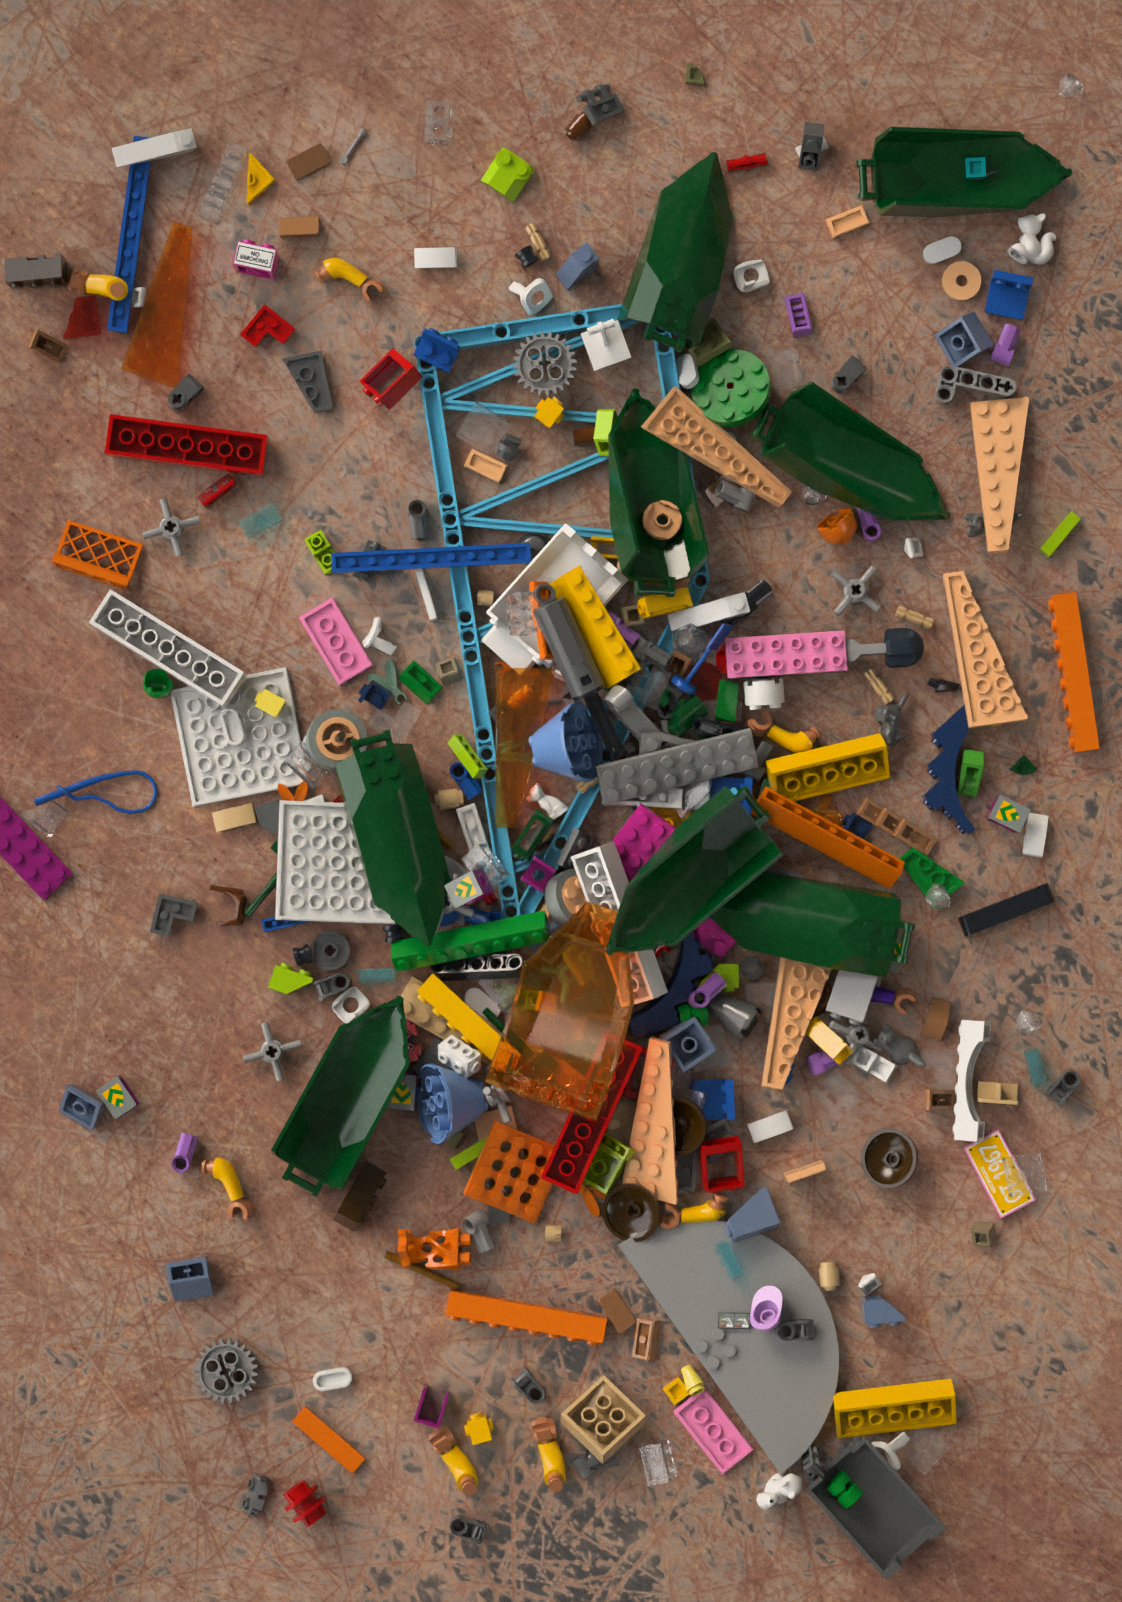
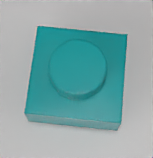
(975, 168)

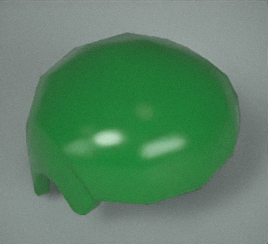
(157, 684)

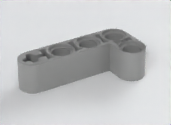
(976, 386)
(622, 706)

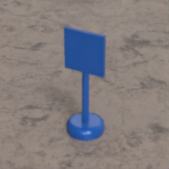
(685, 684)

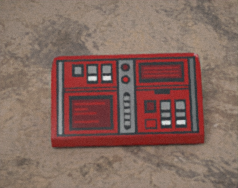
(217, 490)

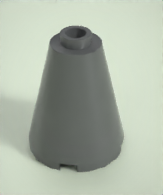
(735, 1014)

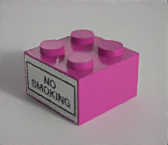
(256, 259)

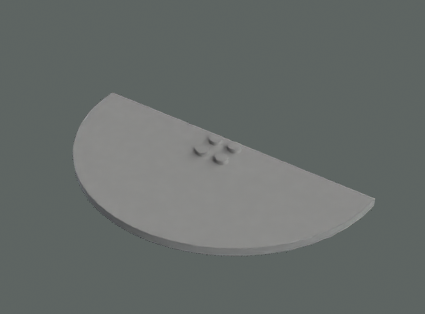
(771, 1383)

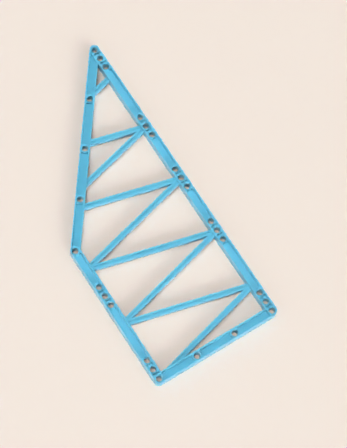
(434, 404)

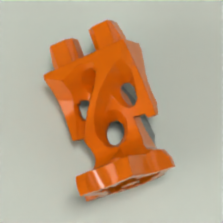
(449, 1252)

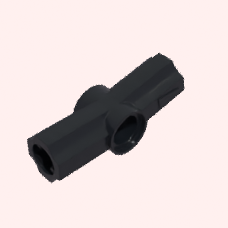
(754, 597)
(713, 728)

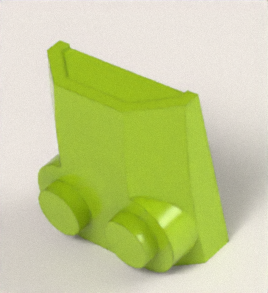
(508, 174)
(604, 1170)

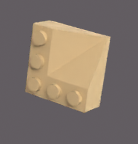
(603, 1419)

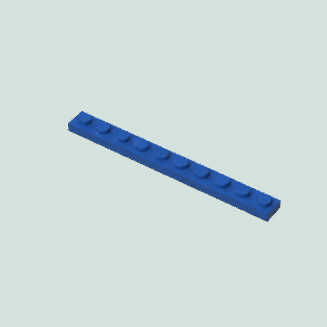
(130, 241)
(431, 558)

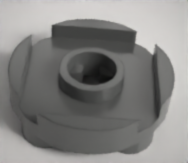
(323, 959)

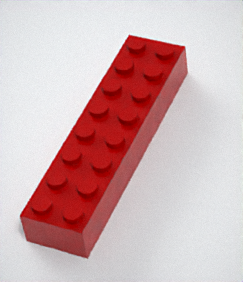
(186, 445)
(582, 1136)

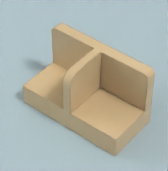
(997, 1092)

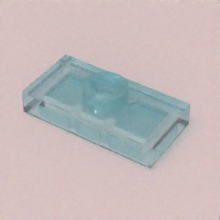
(260, 520)

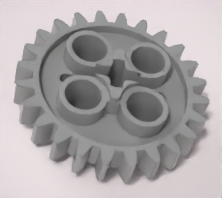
(562, 362)
(243, 1363)

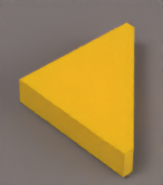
(257, 179)

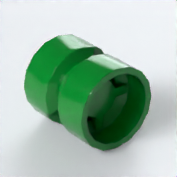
(687, 1012)
(846, 1492)

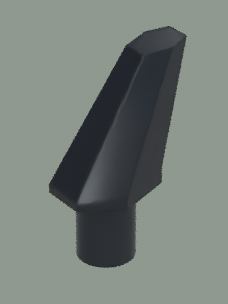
(942, 685)

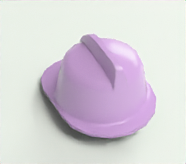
(766, 1308)

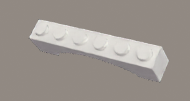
(967, 1122)

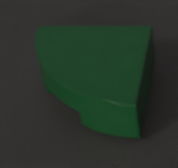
(665, 699)
(1023, 766)

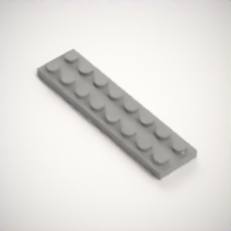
(676, 766)

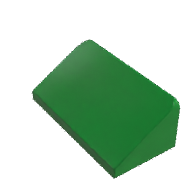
(420, 682)
(726, 701)

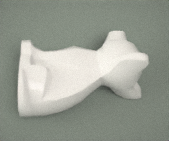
(550, 804)

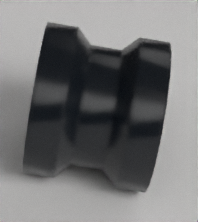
(527, 256)
(393, 933)
(302, 955)

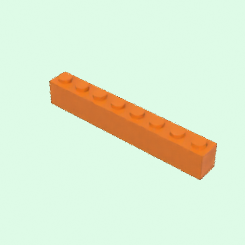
(1074, 672)
(830, 838)
(526, 1316)

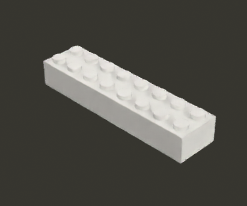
(167, 649)
(604, 884)

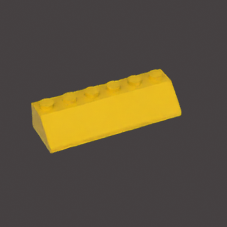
(599, 630)
(829, 768)
(894, 1408)

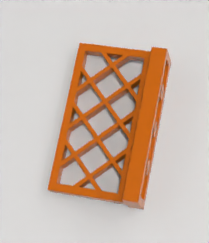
(93, 571)

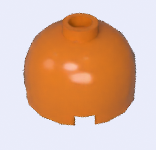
(838, 528)

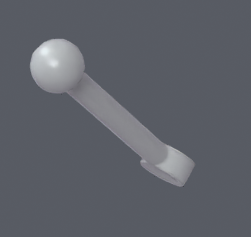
(362, 132)

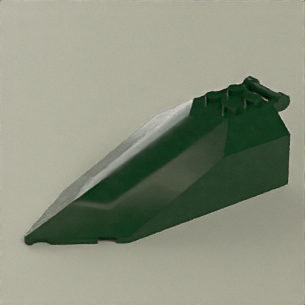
(925, 172)
(682, 257)
(847, 457)
(645, 472)
(395, 833)
(694, 873)
(818, 923)
(345, 1098)

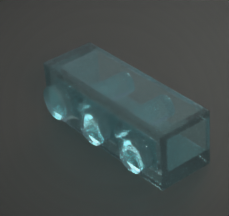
(376, 975)
(1035, 1067)
(728, 1259)

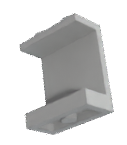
(852, 996)

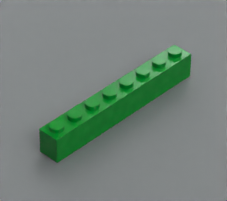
(471, 941)

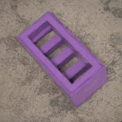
(804, 326)

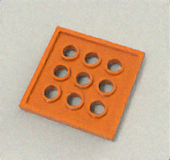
(483, 1170)

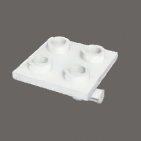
(605, 344)

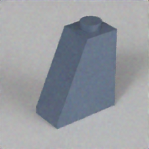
(578, 266)
(753, 1218)

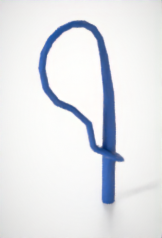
(91, 781)

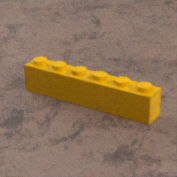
(459, 1016)

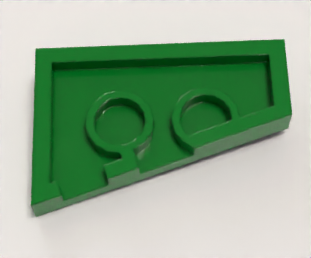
(927, 872)

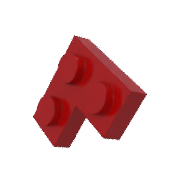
(267, 322)

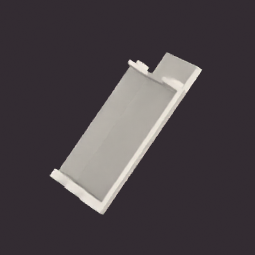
(558, 557)

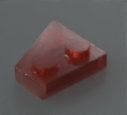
(84, 319)

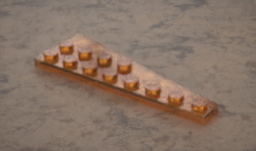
(159, 331)
(519, 714)

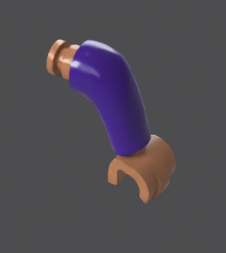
(888, 996)

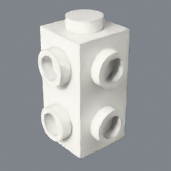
(459, 1056)

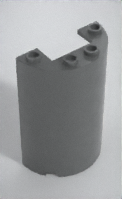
(888, 1516)

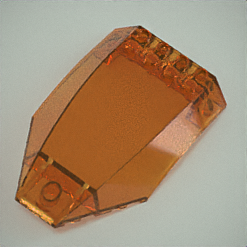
(567, 1018)

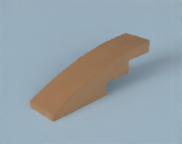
(896, 826)

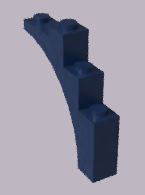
(944, 793)
(661, 1011)

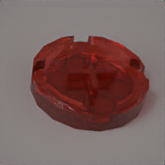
(705, 680)

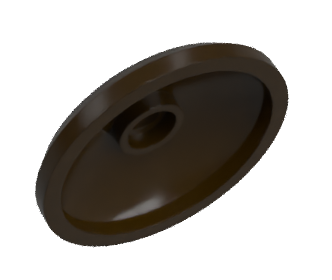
(693, 1131)
(879, 1154)
(621, 1217)

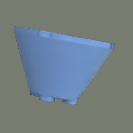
(568, 744)
(447, 1101)

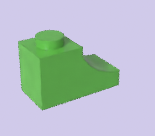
(970, 772)

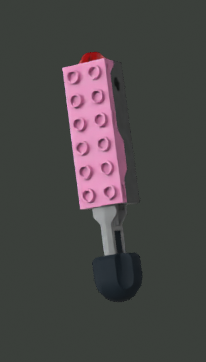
(812, 653)

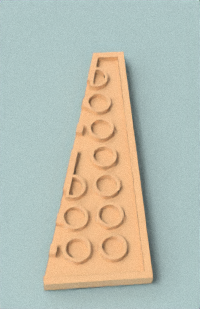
(794, 1004)
(654, 1127)

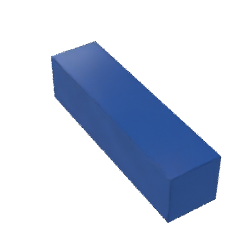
(272, 924)

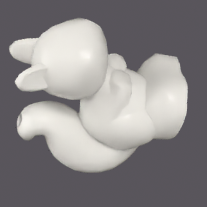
(1029, 247)
(779, 1489)

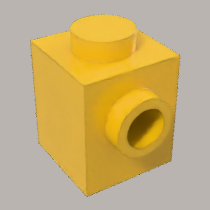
(549, 412)
(479, 1428)

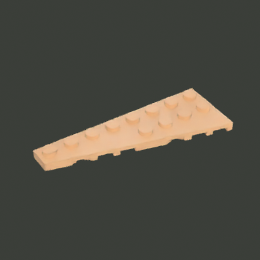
(689, 430)
(998, 449)
(983, 676)

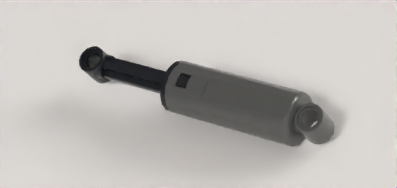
(575, 663)

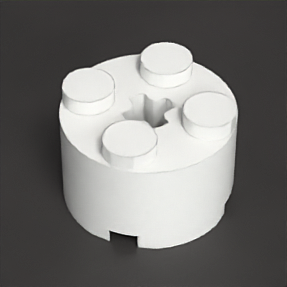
(764, 692)

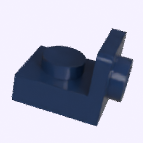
(374, 694)
(856, 825)

